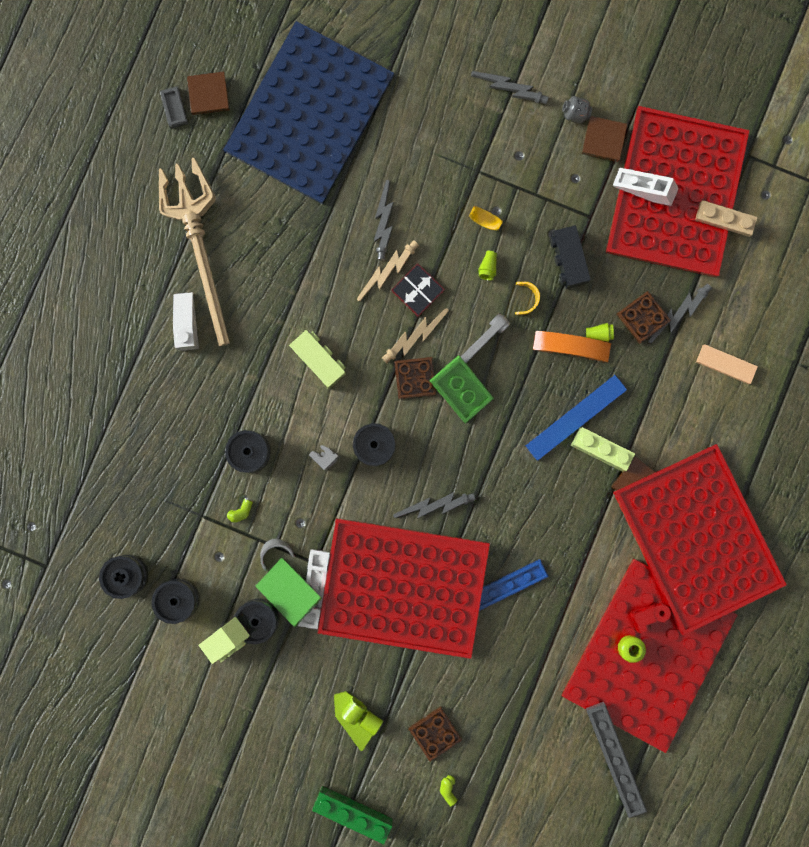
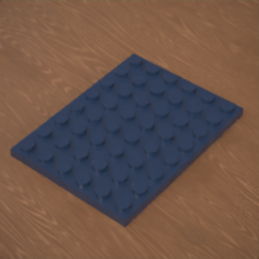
(309, 112)

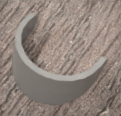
(274, 543)

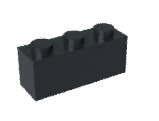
(569, 257)

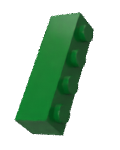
(353, 815)

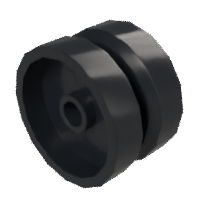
(379, 434)
(259, 454)
(112, 578)
(165, 606)
(265, 613)

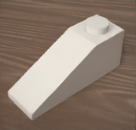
(646, 185)
(184, 322)

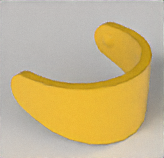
(485, 218)
(536, 293)

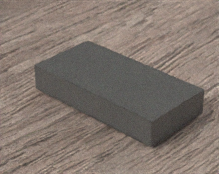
(173, 107)

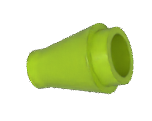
(487, 269)
(601, 332)

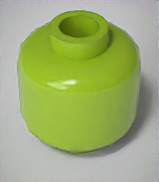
(636, 653)

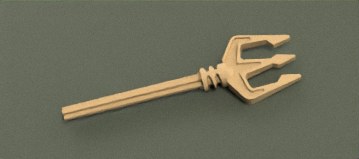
(190, 213)

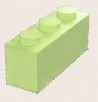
(318, 358)
(602, 449)
(224, 641)

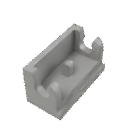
(328, 458)

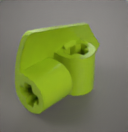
(356, 718)

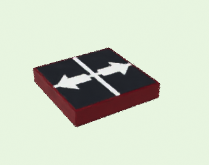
(417, 290)

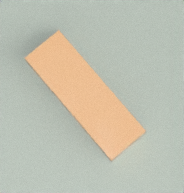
(726, 364)

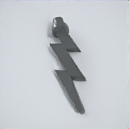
(521, 90)
(383, 233)
(687, 304)
(445, 501)

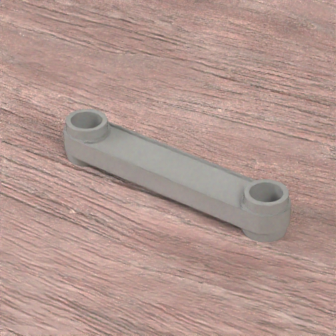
(498, 325)

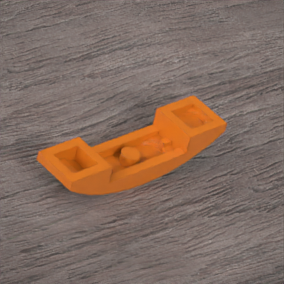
(572, 345)

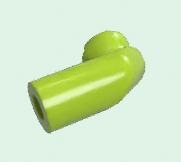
(240, 514)
(446, 790)

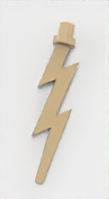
(394, 261)
(407, 344)

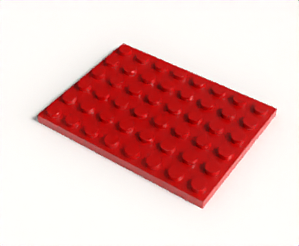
(705, 165)
(699, 539)
(403, 588)
(657, 691)

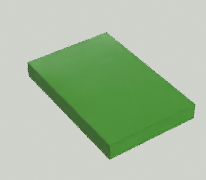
(461, 389)
(288, 592)

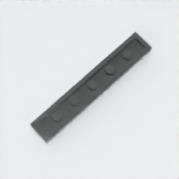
(616, 760)

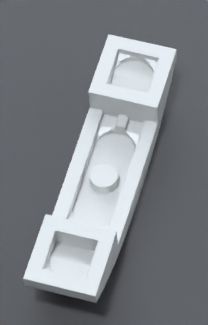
(316, 579)

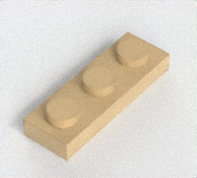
(726, 218)

